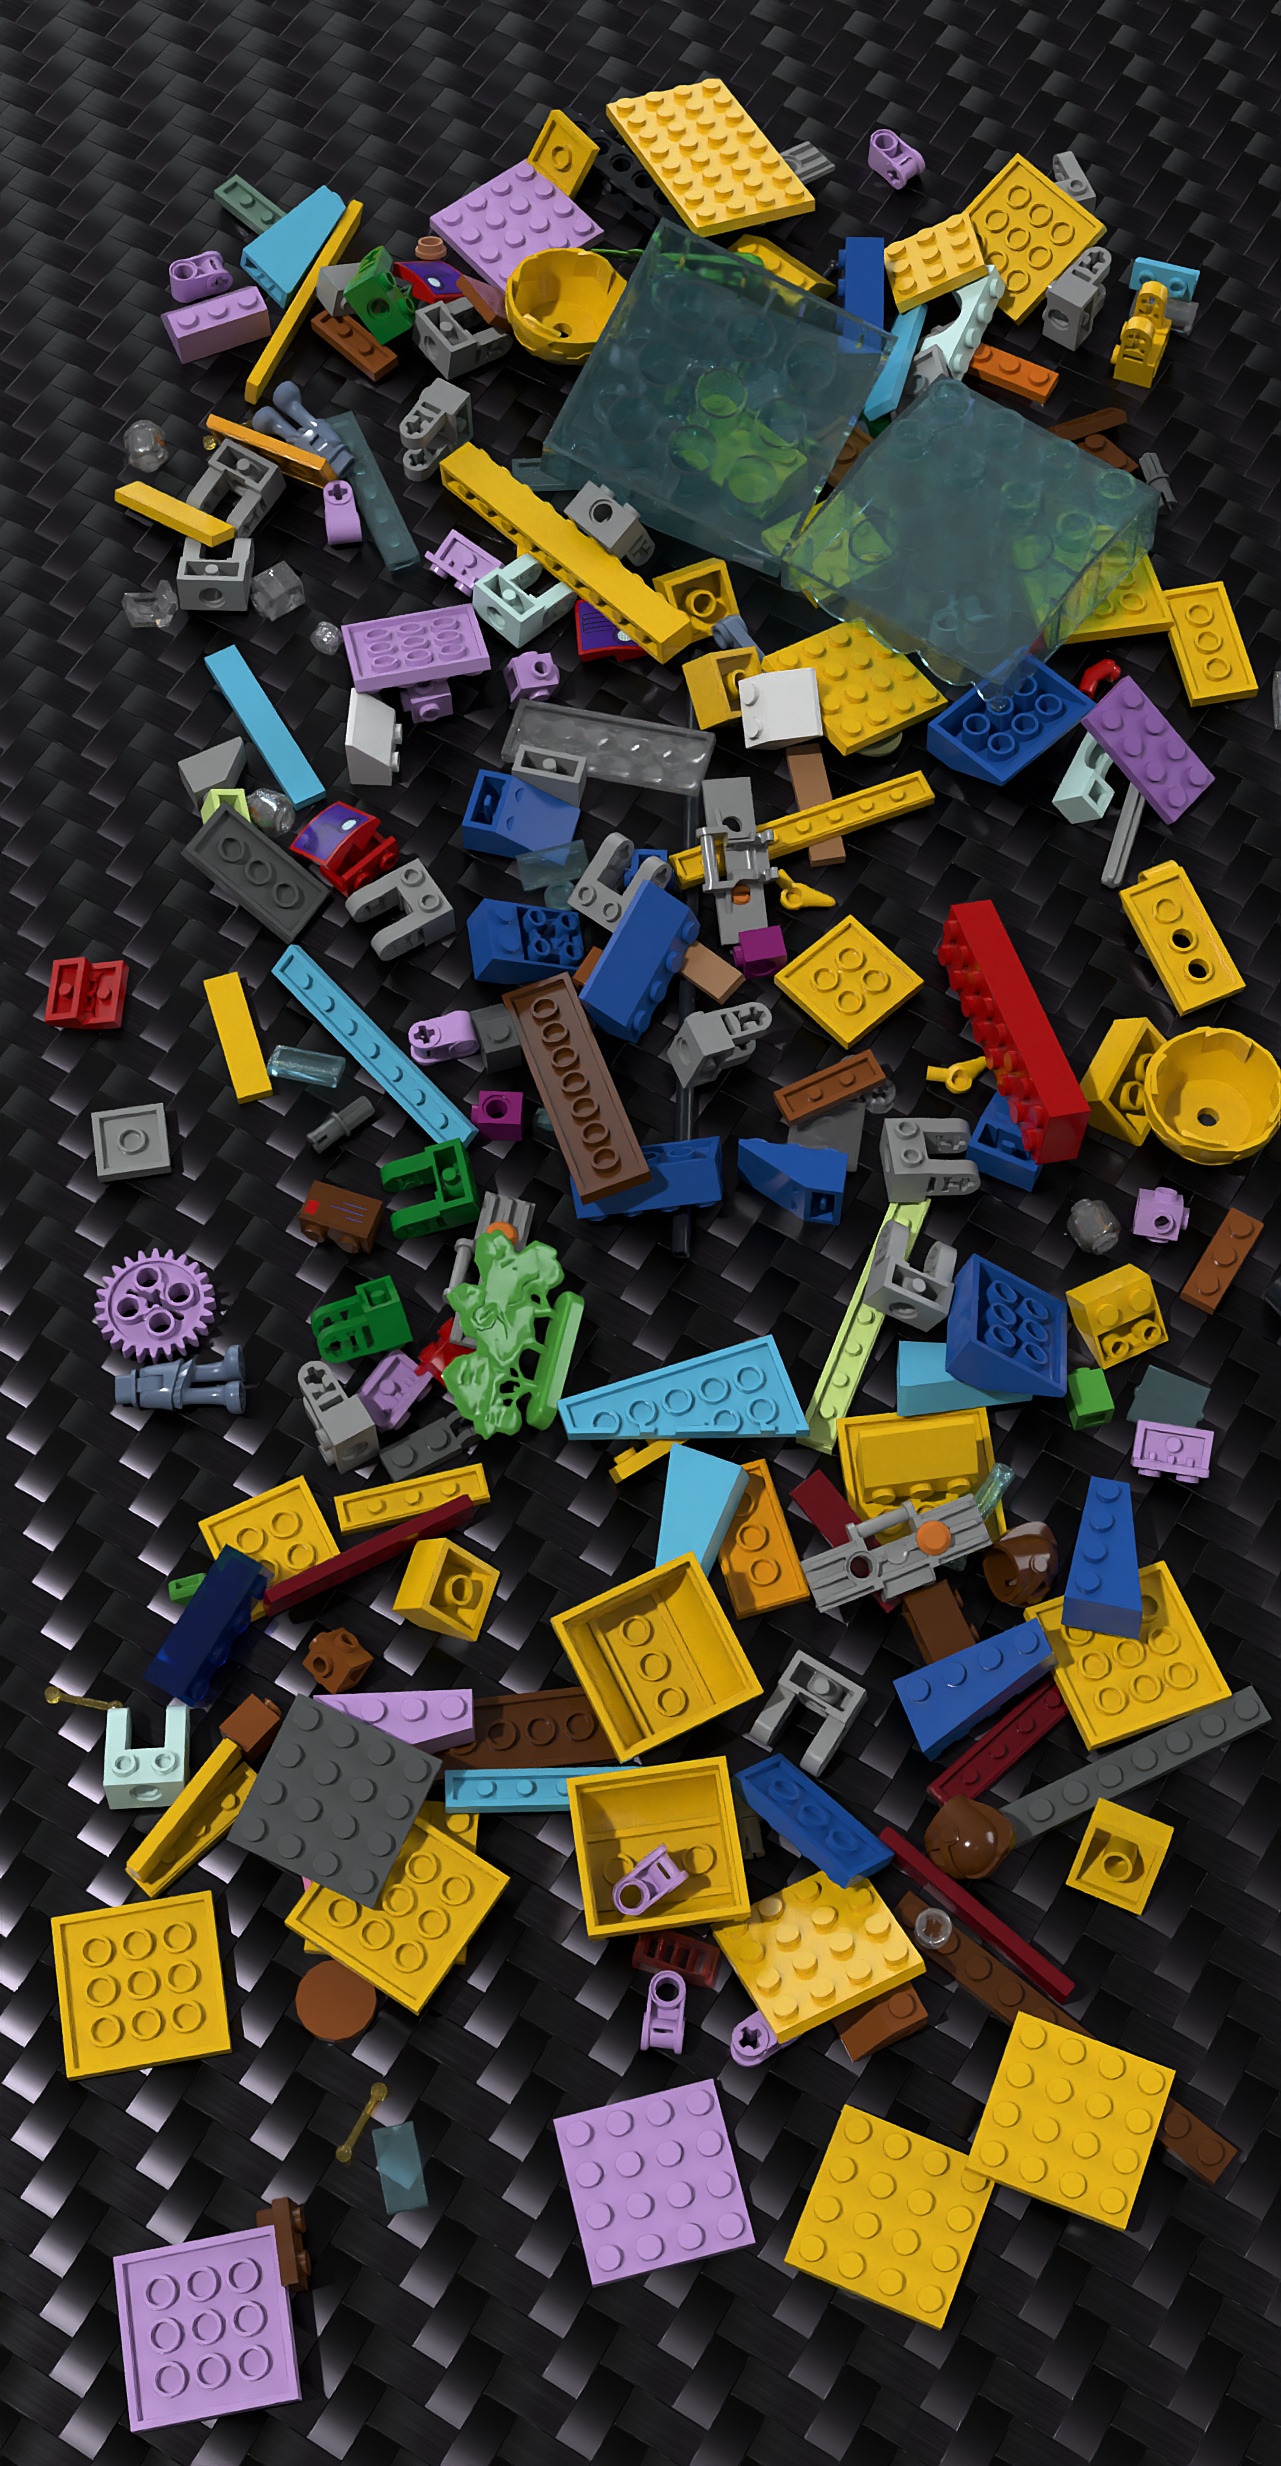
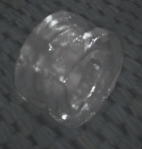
(326, 638)
(920, 1925)

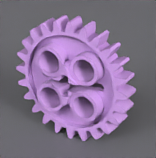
(137, 1331)

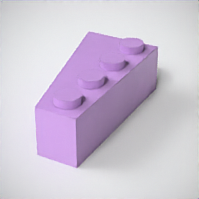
(418, 1718)

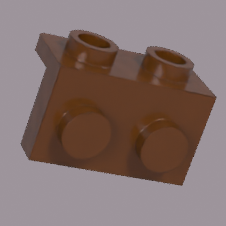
(288, 2226)

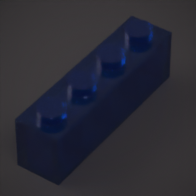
(209, 1626)

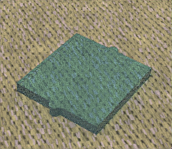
(1168, 1399)

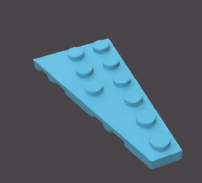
(715, 1395)

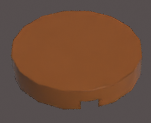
(335, 2002)

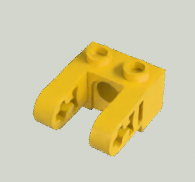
(1143, 337)

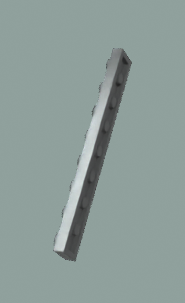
(1135, 1765)

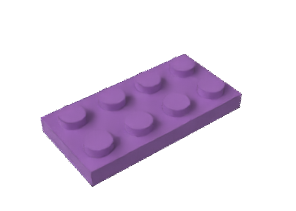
(1147, 750)

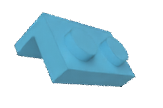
(1177, 279)

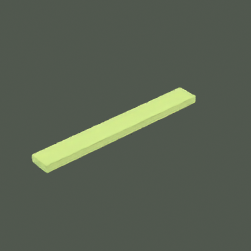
(854, 1343)

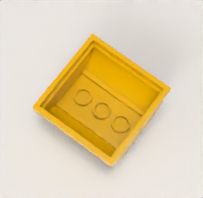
(656, 1657)
(634, 1811)

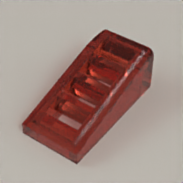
(655, 1965)

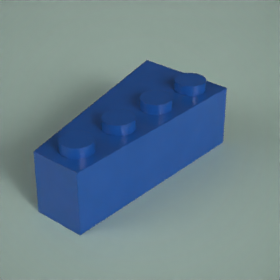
(863, 278)
(1104, 1570)
(972, 1684)

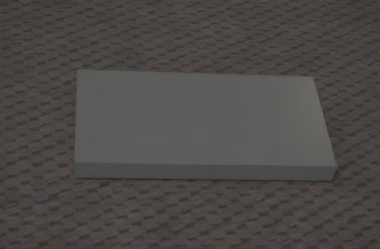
(256, 872)

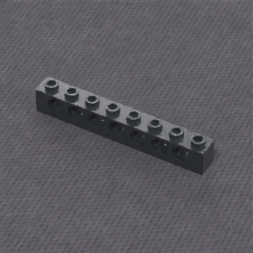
(629, 184)

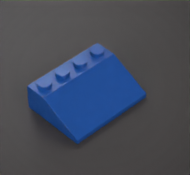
(1001, 744)
(1005, 1333)

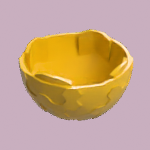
(562, 293)
(1217, 1076)

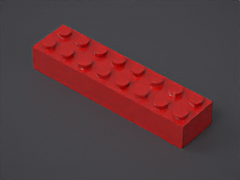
(1014, 1033)

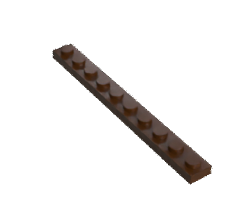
(1007, 1994)

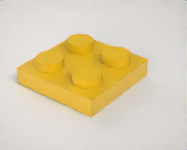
(563, 153)

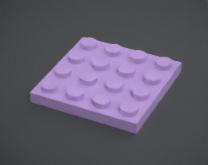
(512, 220)
(415, 648)
(653, 2183)
(205, 2330)

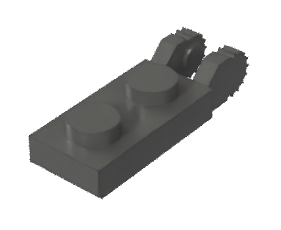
(427, 1448)

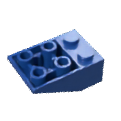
(515, 817)
(523, 942)
(999, 1147)
(796, 1177)

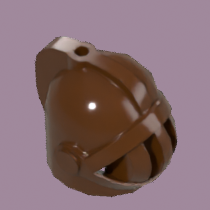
(1023, 1565)
(969, 1839)

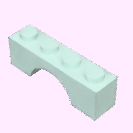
(977, 303)
(1083, 790)

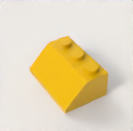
(784, 265)
(1117, 1079)
(917, 1460)

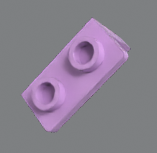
(462, 561)
(392, 1390)
(1172, 1449)

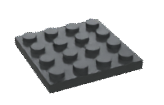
(335, 1800)

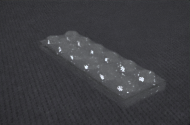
(615, 746)

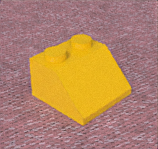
(700, 592)
(715, 685)
(446, 1589)
(1120, 1856)

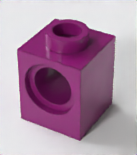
(760, 952)
(504, 1128)

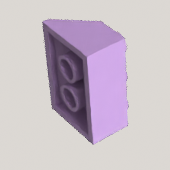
(218, 324)

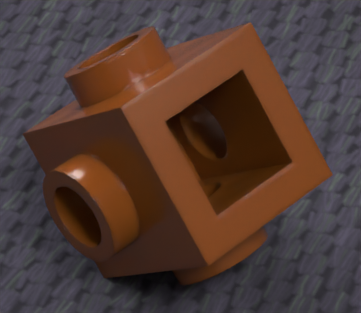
(337, 1660)

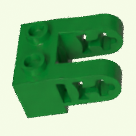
(377, 282)
(456, 1196)
(373, 1319)

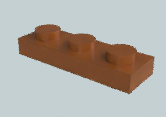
(355, 344)
(829, 1088)
(1221, 1261)

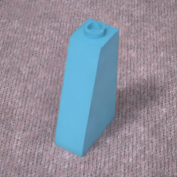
(289, 248)
(927, 1388)
(698, 1505)

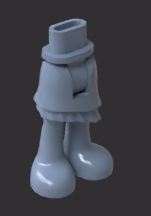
(314, 436)
(170, 1384)

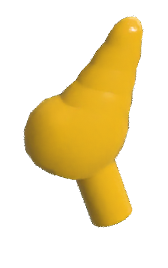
(800, 895)
(958, 1076)

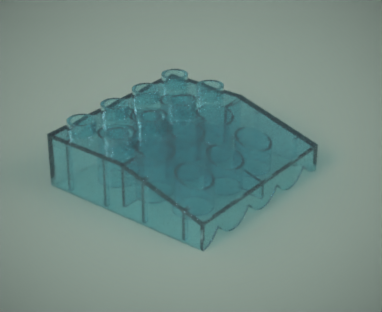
(717, 399)
(972, 539)

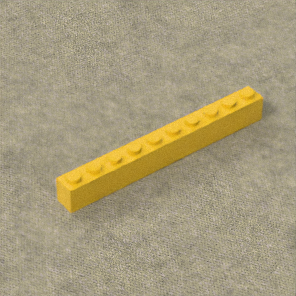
(567, 552)

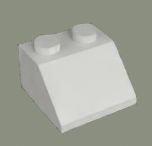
(780, 708)
(371, 740)

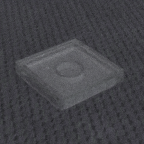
(835, 1129)

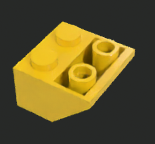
(1117, 1315)

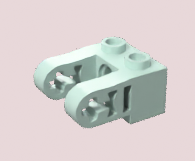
(513, 613)
(150, 1774)

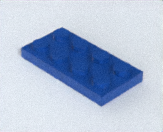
(811, 1820)

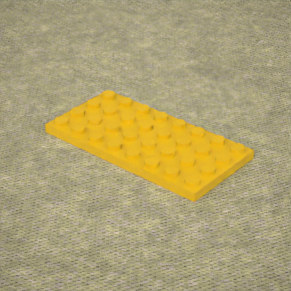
(709, 158)

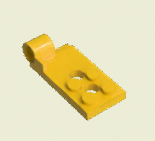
(1168, 906)

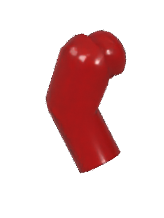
(1094, 674)

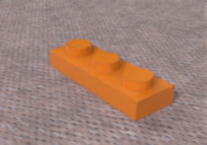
(1012, 373)

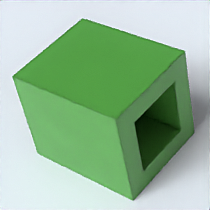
(1088, 1398)

